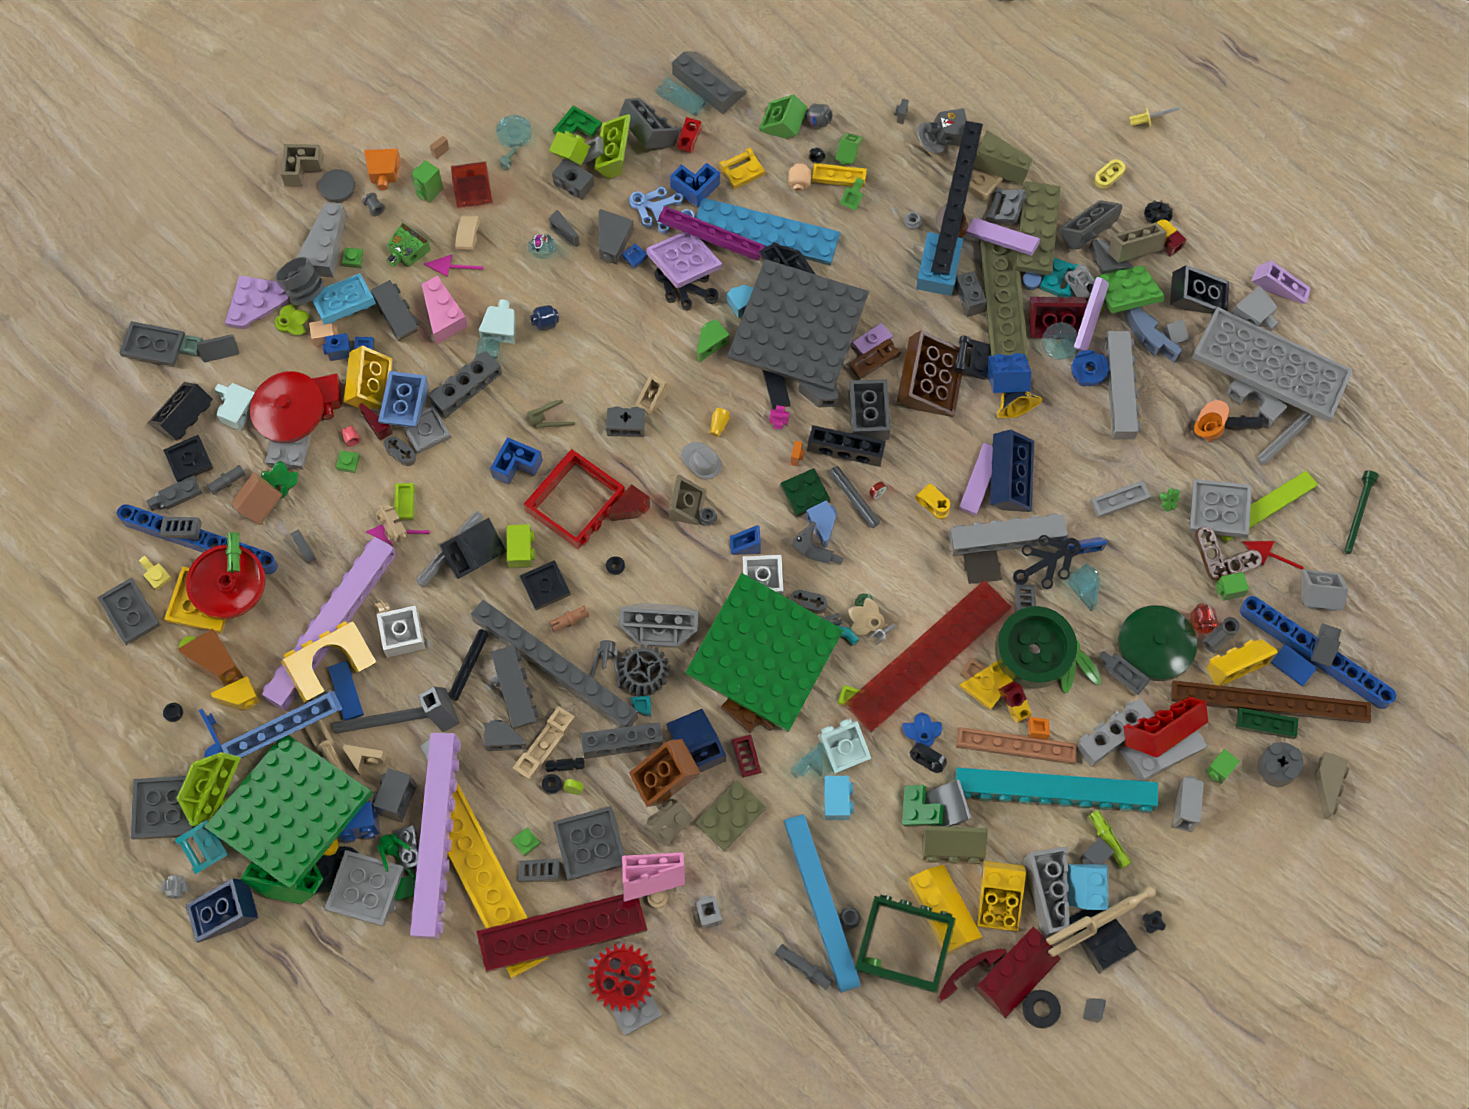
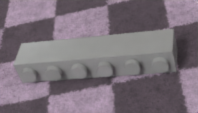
(1121, 385)
(1006, 534)

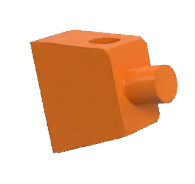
(383, 166)

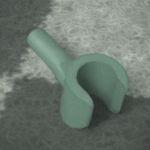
(505, 160)

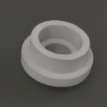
(912, 216)

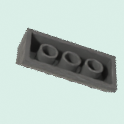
(707, 80)

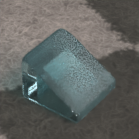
(489, 345)

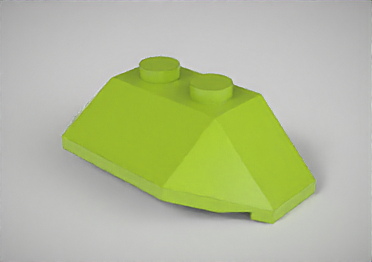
(206, 786)

